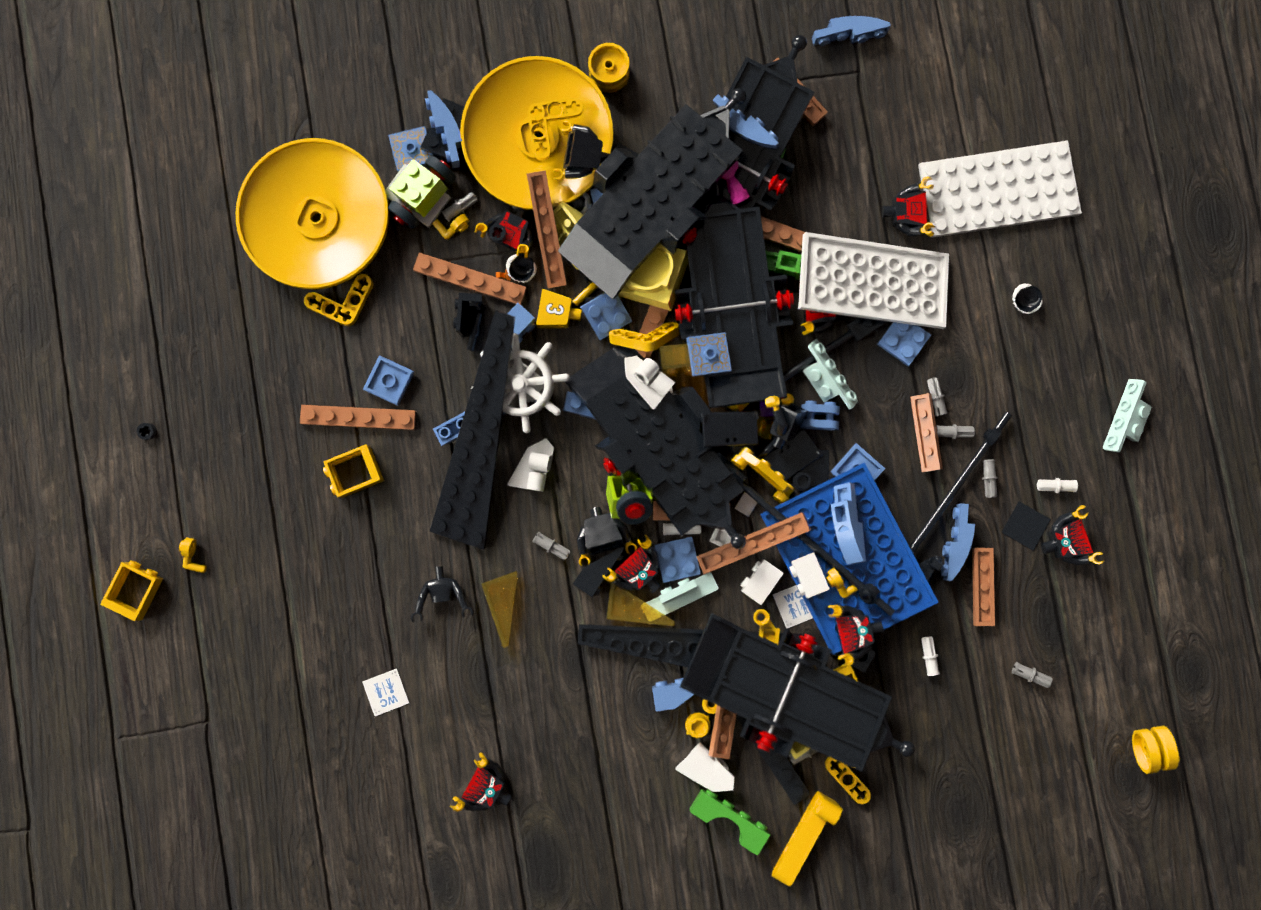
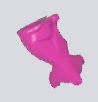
(735, 189)

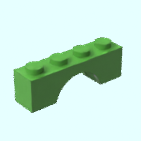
(709, 807)

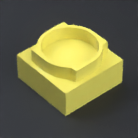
(657, 278)

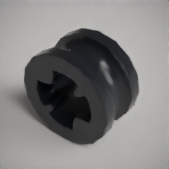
(503, 234)
(152, 428)

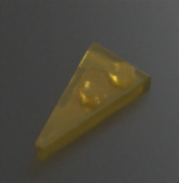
(500, 598)
(629, 608)

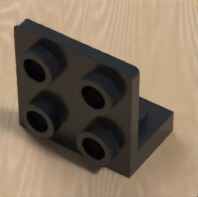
(467, 300)

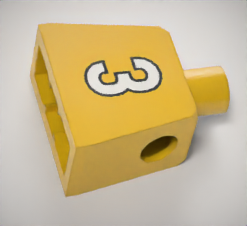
(556, 311)

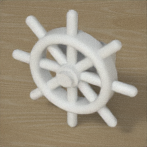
(529, 385)

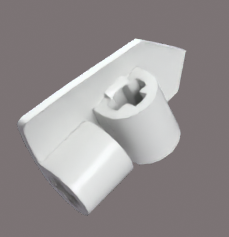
(647, 379)
(533, 467)
(706, 770)

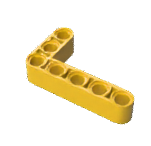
(819, 811)

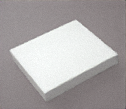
(746, 504)

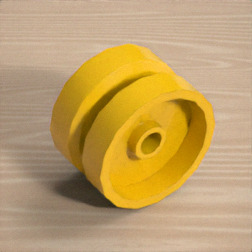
(609, 67)
(1155, 749)

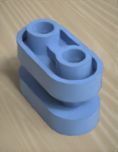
(828, 409)

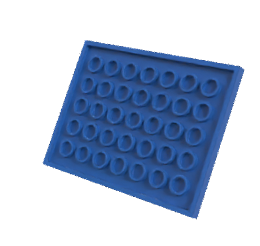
(888, 556)

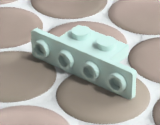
(826, 377)
(1129, 417)
(684, 594)

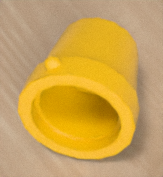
(697, 725)

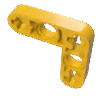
(546, 116)
(347, 307)
(645, 342)
(853, 793)

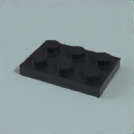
(433, 142)

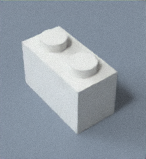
(809, 576)
(761, 581)

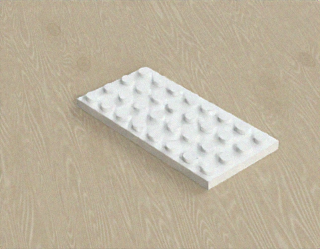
(1000, 189)
(873, 280)

